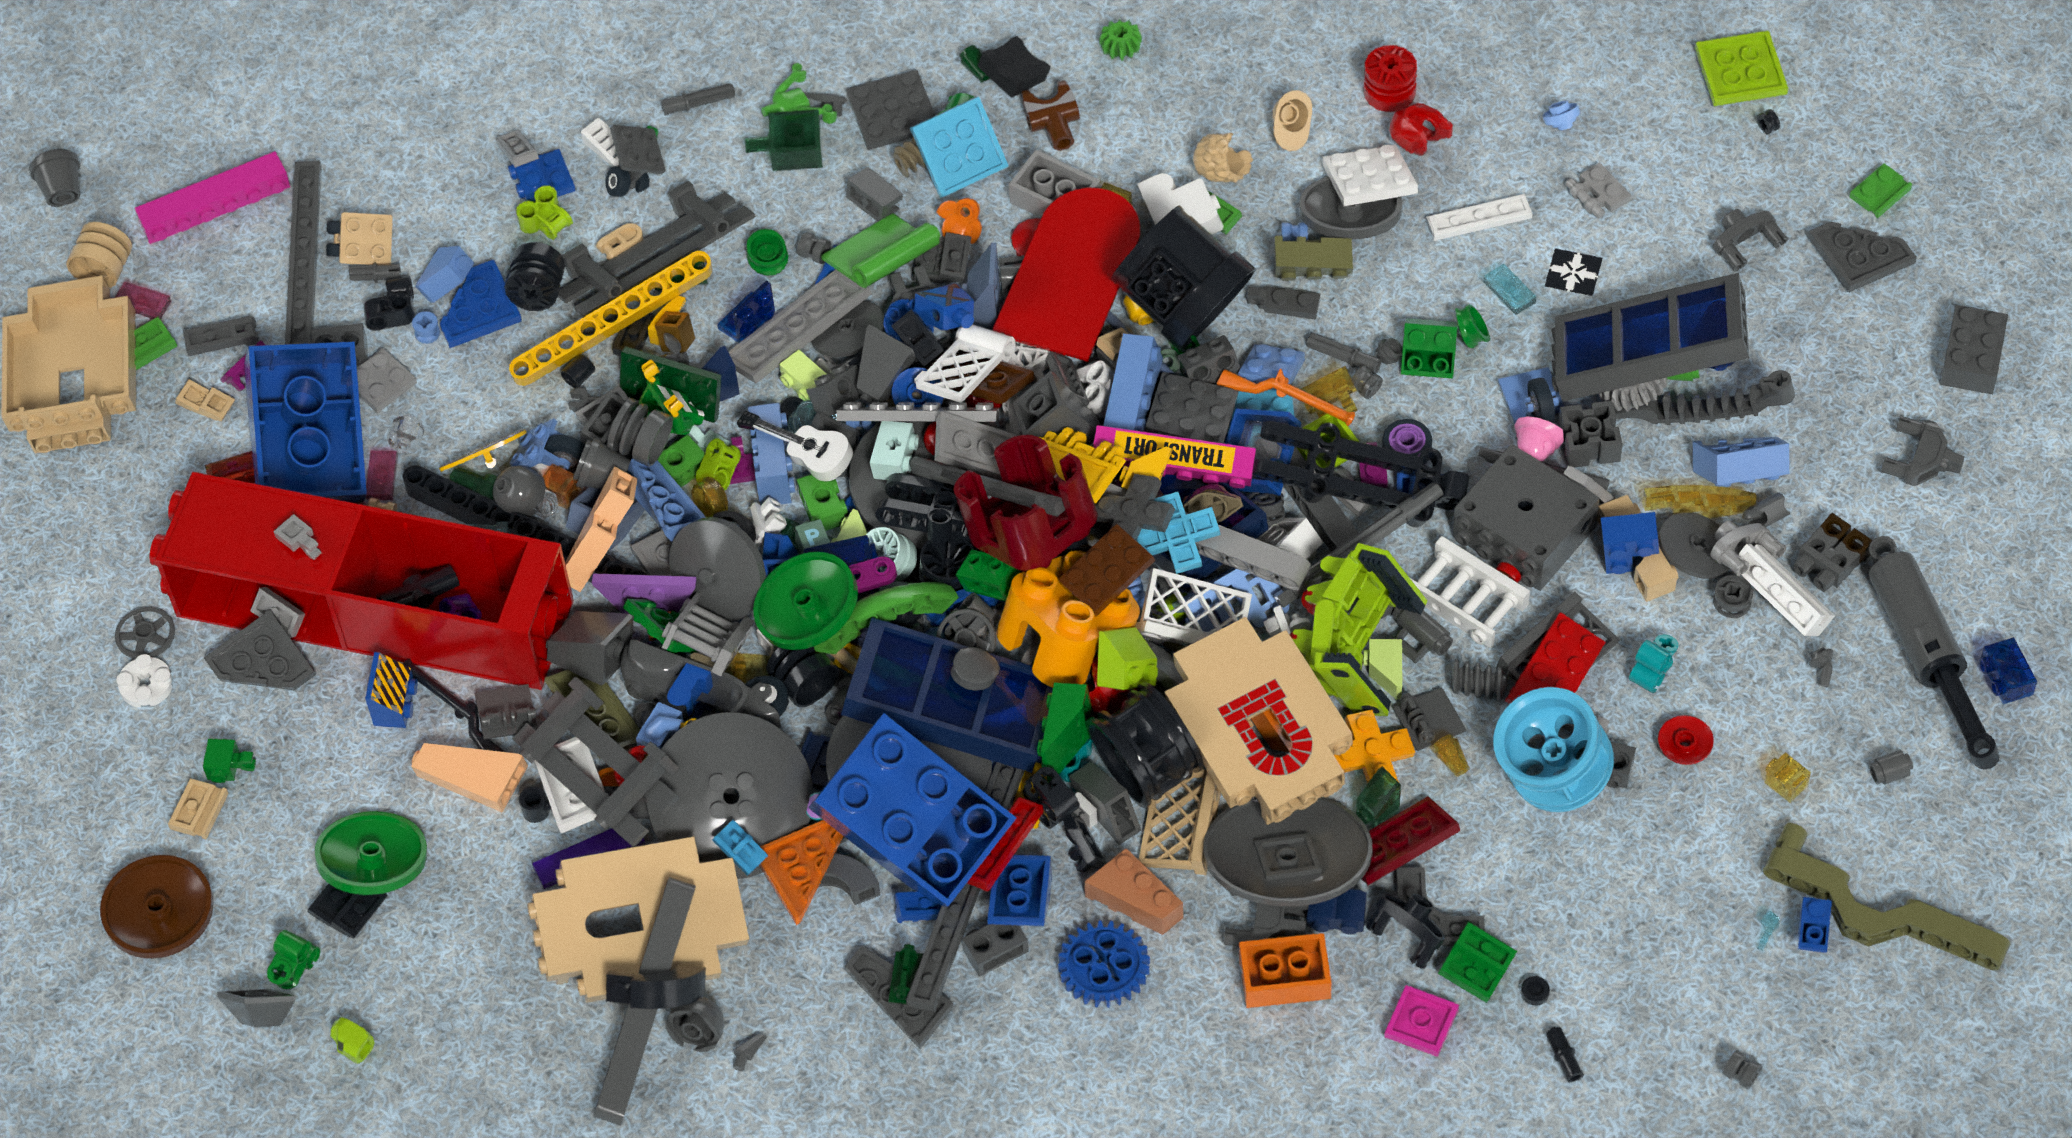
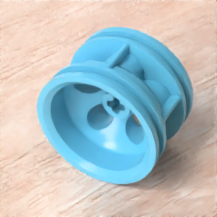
(1564, 780)

